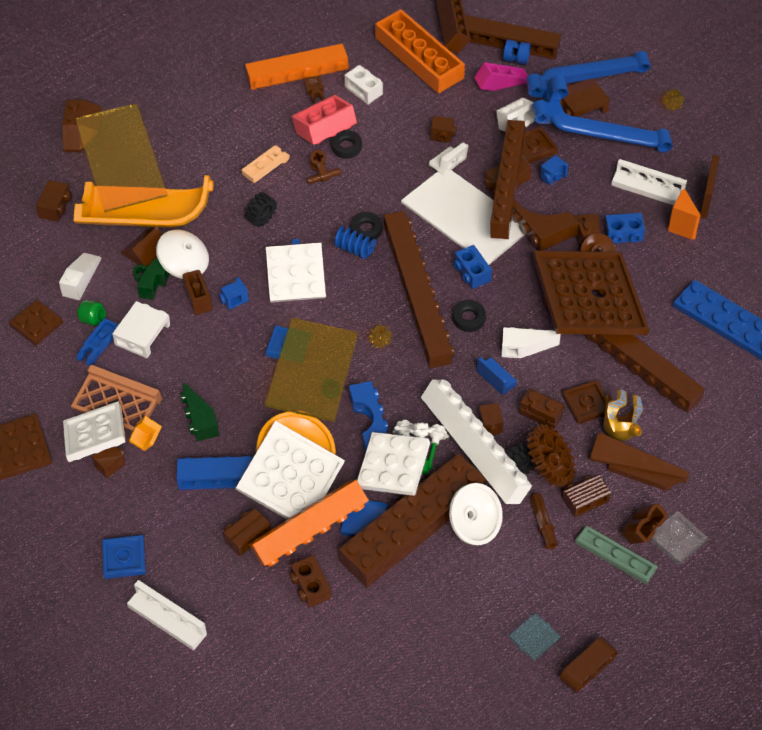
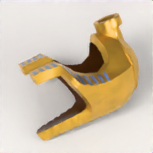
(622, 427)

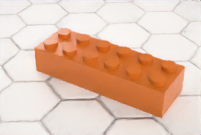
(419, 51)

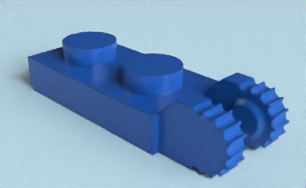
(97, 341)

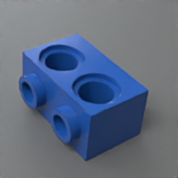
(624, 227)
(472, 267)

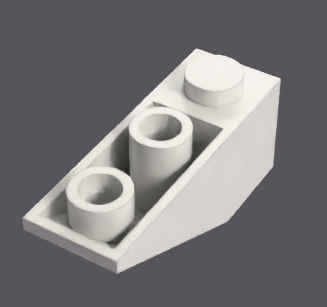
(525, 342)

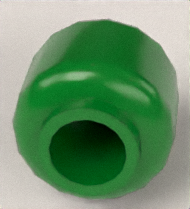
(91, 312)

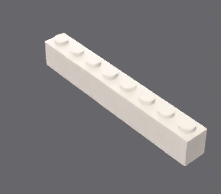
(476, 442)

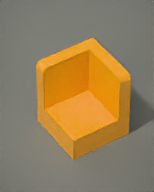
(145, 433)

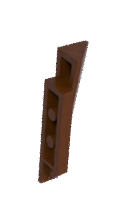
(636, 464)

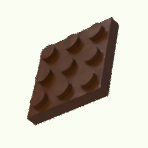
(22, 447)

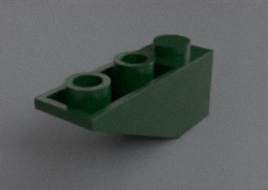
(202, 416)

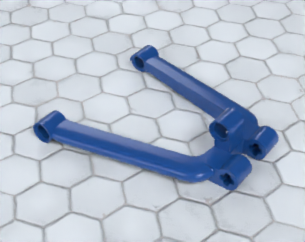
(553, 88)

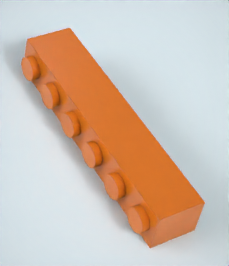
(296, 66)
(309, 522)

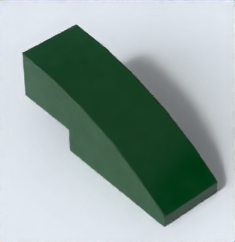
(153, 277)

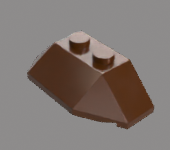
(73, 109)

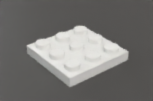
(295, 272)
(93, 431)
(393, 463)

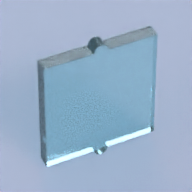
(534, 637)

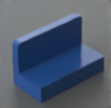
(495, 375)

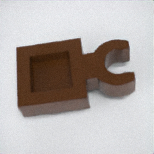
(314, 87)

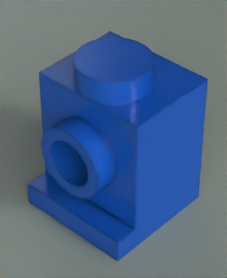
(553, 170)
(234, 294)

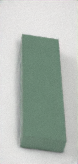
(616, 554)

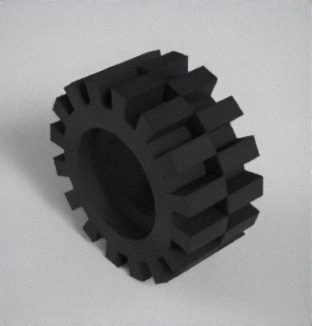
(260, 209)
(522, 458)

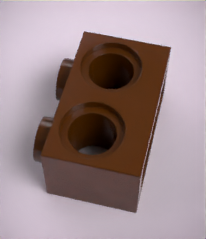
(313, 580)

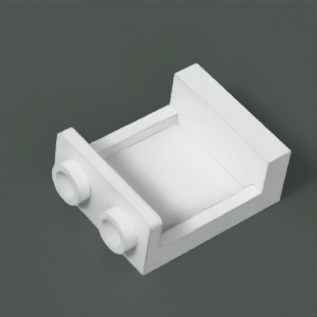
(140, 328)

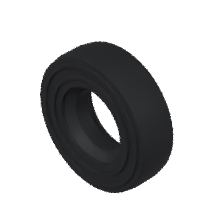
(346, 135)
(367, 217)
(465, 325)

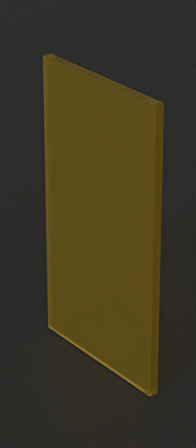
(121, 157)
(312, 370)

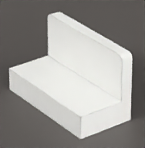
(449, 158)

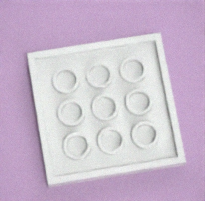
(289, 472)

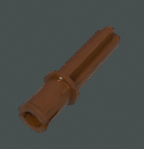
(545, 525)

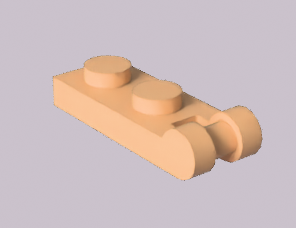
(265, 164)

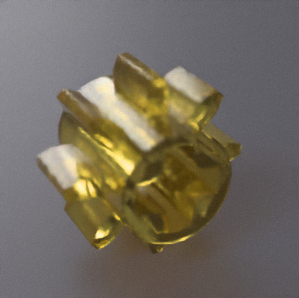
(673, 99)
(380, 336)

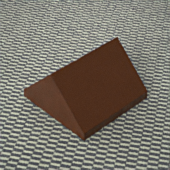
(143, 248)

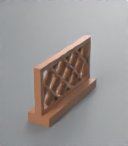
(121, 384)

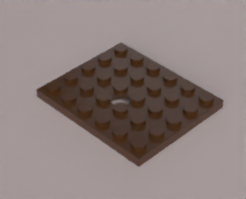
(568, 288)

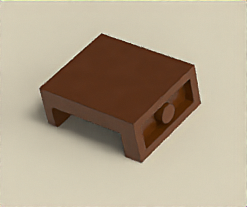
(584, 98)

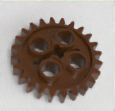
(551, 455)

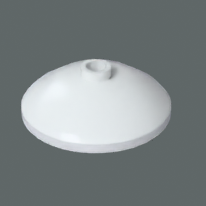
(175, 256)
(483, 511)

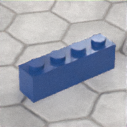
(211, 472)

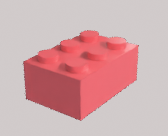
(324, 119)

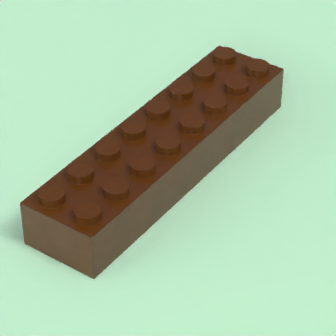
(407, 522)

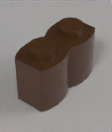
(644, 523)

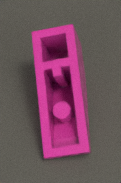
(498, 77)

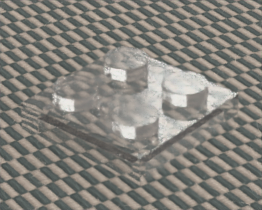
(678, 538)

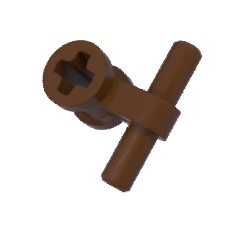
(323, 175)

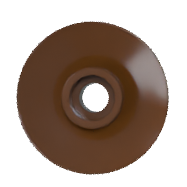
(599, 242)

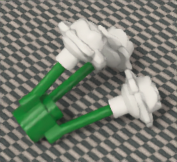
(421, 430)

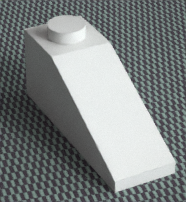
(78, 276)

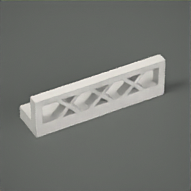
(648, 186)
(167, 616)

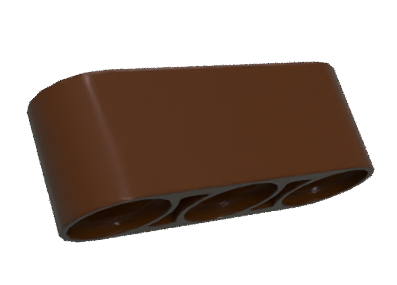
(588, 664)

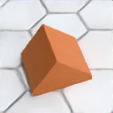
(684, 217)

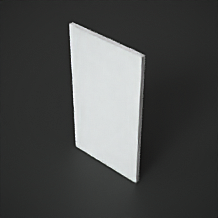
(460, 213)

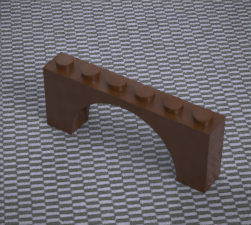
(541, 229)

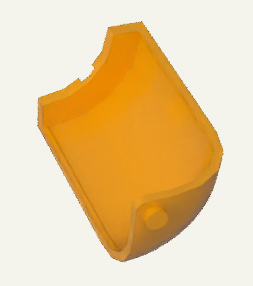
(170, 211)

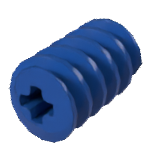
(354, 244)

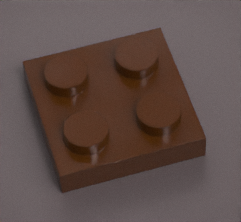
(36, 322)

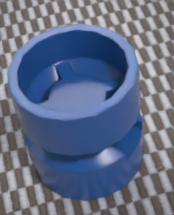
(522, 53)

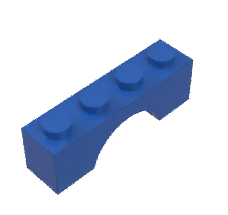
(364, 401)

